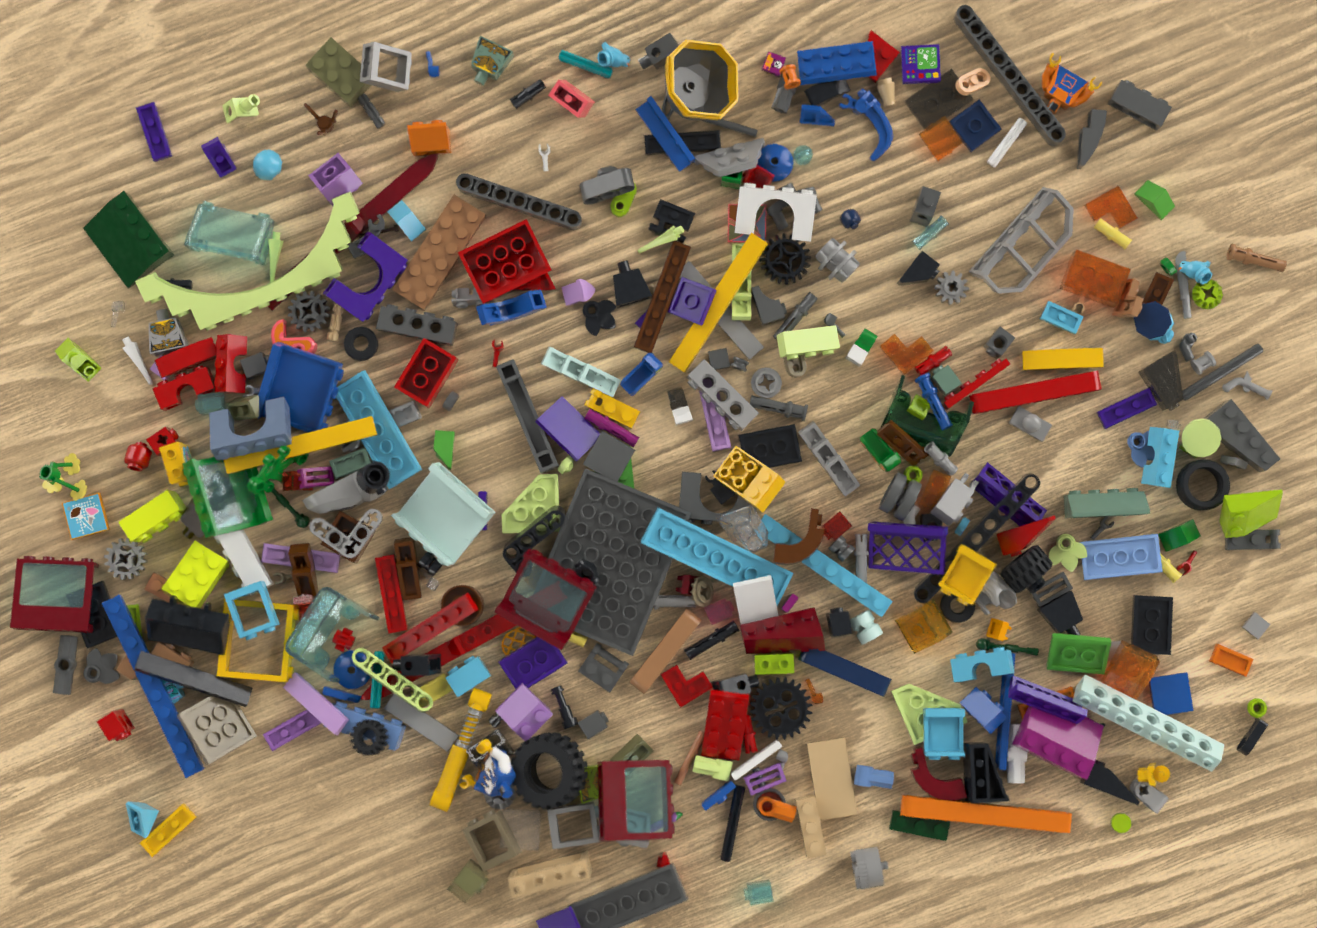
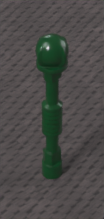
(301, 520)
(983, 644)

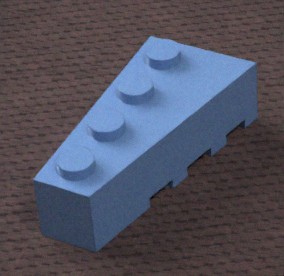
(394, 727)

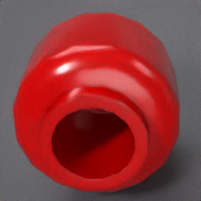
(137, 456)

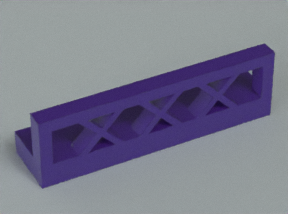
(993, 491)
(1046, 700)

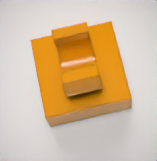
(997, 629)

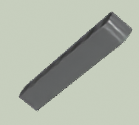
(512, 195)

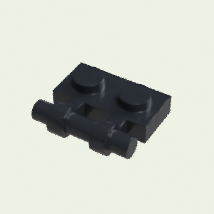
(671, 215)

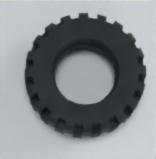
(571, 765)

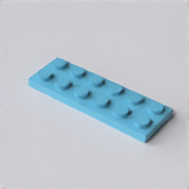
(362, 400)

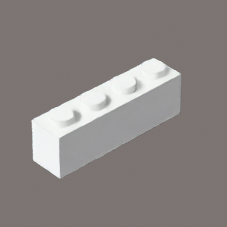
(244, 558)

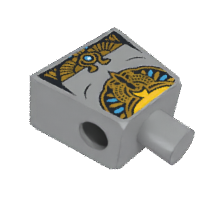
(166, 334)

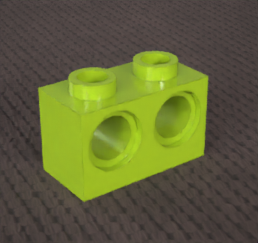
(774, 663)

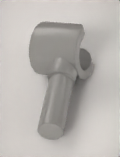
(783, 757)

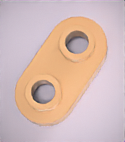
(971, 82)

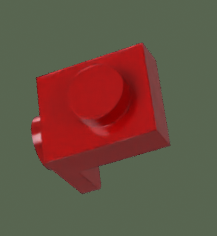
(758, 176)

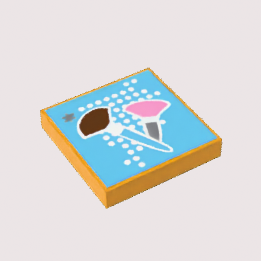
(85, 516)

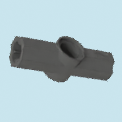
(66, 651)

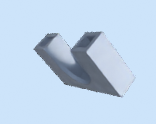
(272, 434)

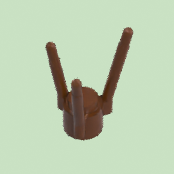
(324, 123)

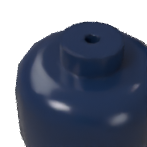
(850, 219)

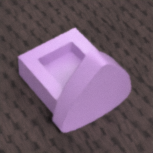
(577, 292)

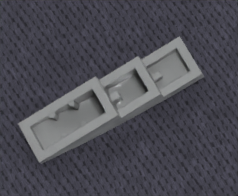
(828, 458)

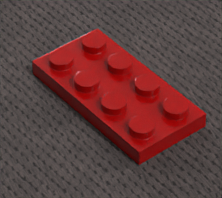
(725, 725)

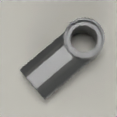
(783, 97)

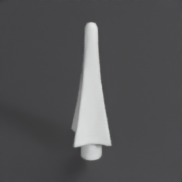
(133, 352)

